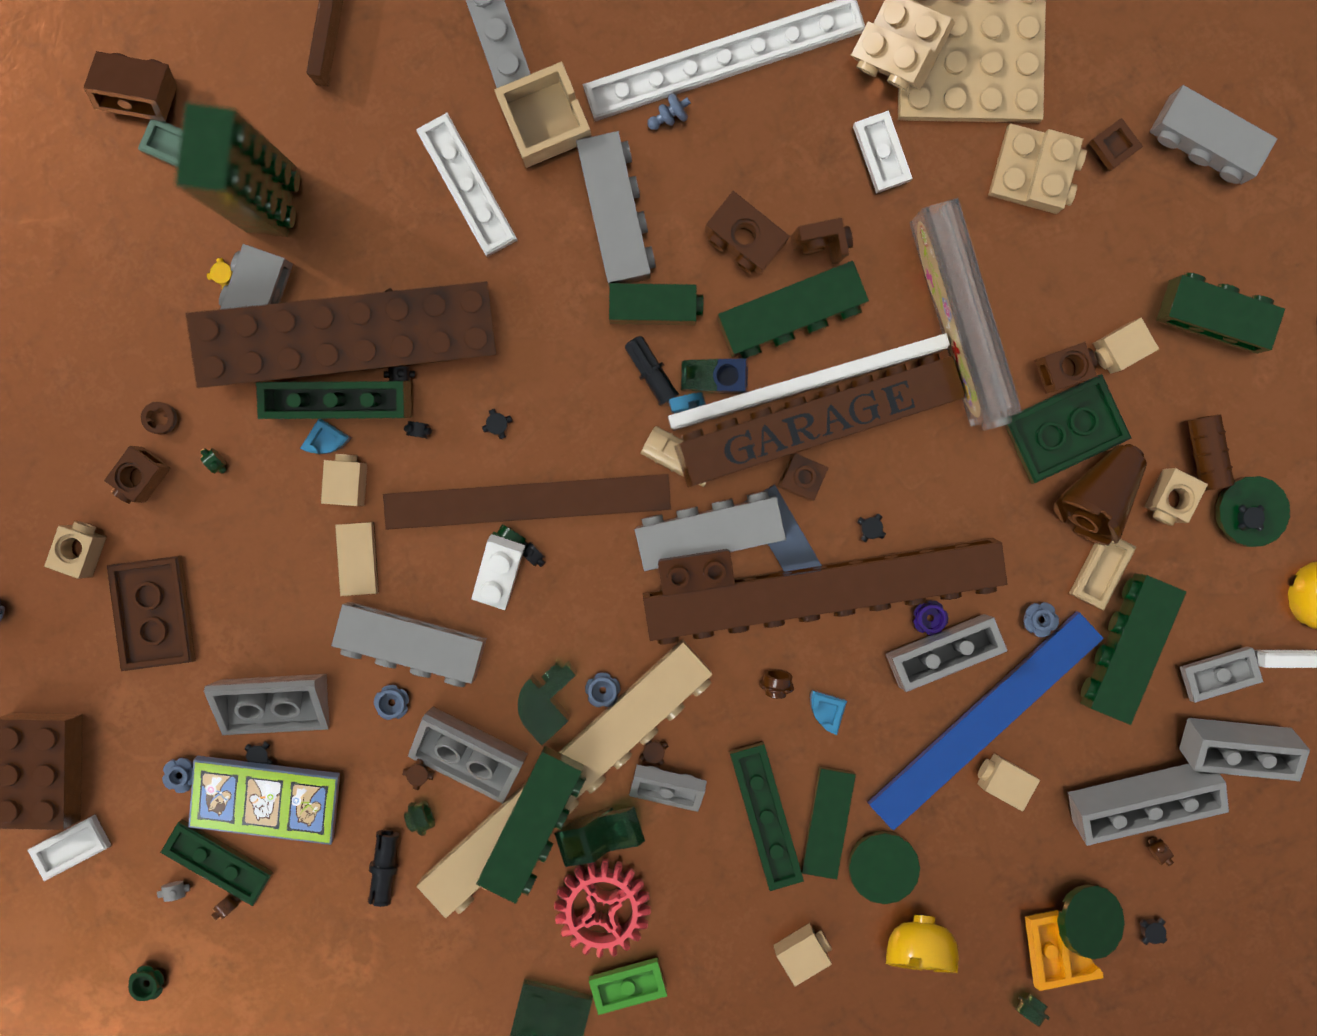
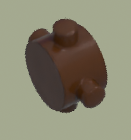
(654, 752)
(418, 774)
(1161, 851)
(225, 907)

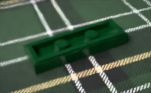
(828, 822)
(217, 862)

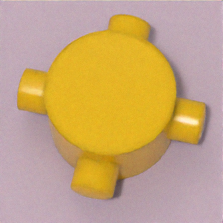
(220, 273)

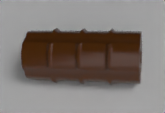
(1211, 451)

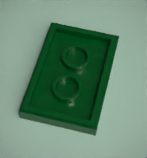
(1067, 429)

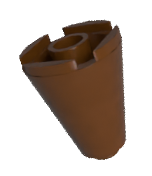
(1104, 495)

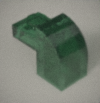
(538, 707)
(597, 834)

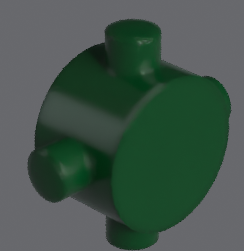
(213, 460)

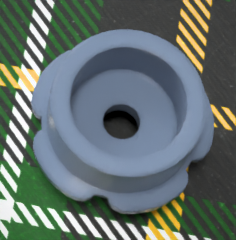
(1032, 623)
(612, 689)
(382, 704)
(170, 771)

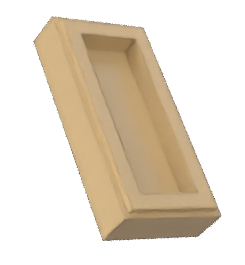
(356, 559)
(1102, 572)

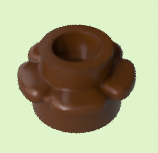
(777, 683)

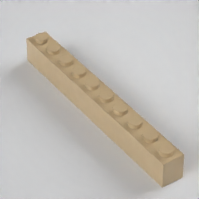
(598, 747)

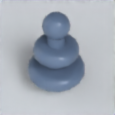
(667, 114)

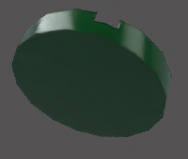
(1252, 493)
(883, 867)
(1091, 921)

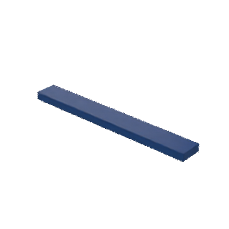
(985, 720)

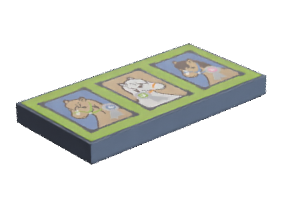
(263, 800)

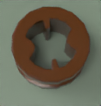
(157, 407)

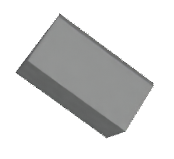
(269, 704)
(466, 754)

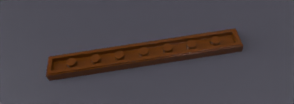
(527, 501)

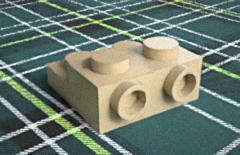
(902, 43)
(1037, 168)

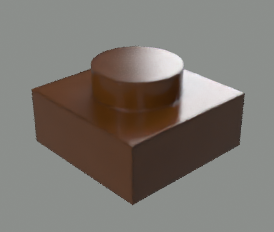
(1115, 144)

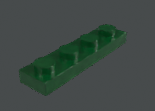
(766, 816)

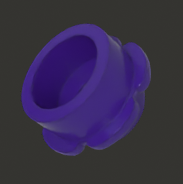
(939, 621)

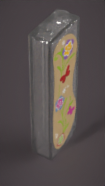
(965, 314)

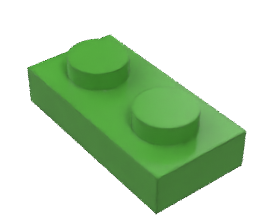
(627, 986)

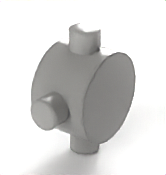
(173, 891)

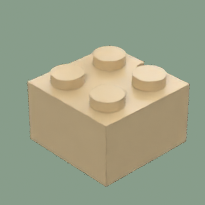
(542, 114)

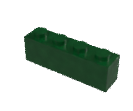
(793, 309)
(333, 400)
(1132, 647)
(531, 824)

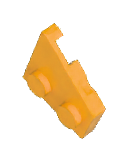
(1050, 959)

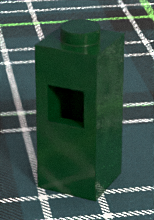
(654, 304)

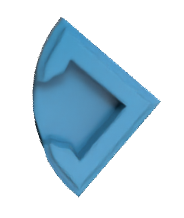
(686, 402)
(324, 438)
(827, 710)

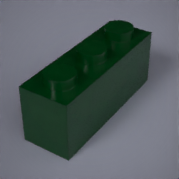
(1221, 313)

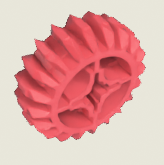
(615, 932)

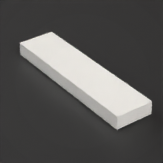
(466, 185)

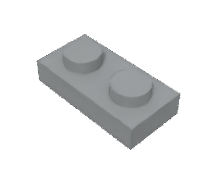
(1221, 674)
(668, 787)

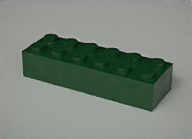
(236, 170)

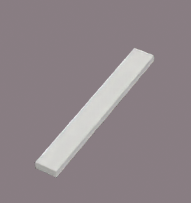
(723, 58)
(808, 382)

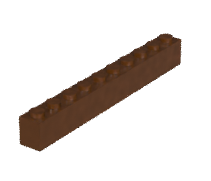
(828, 589)

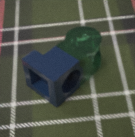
(715, 375)

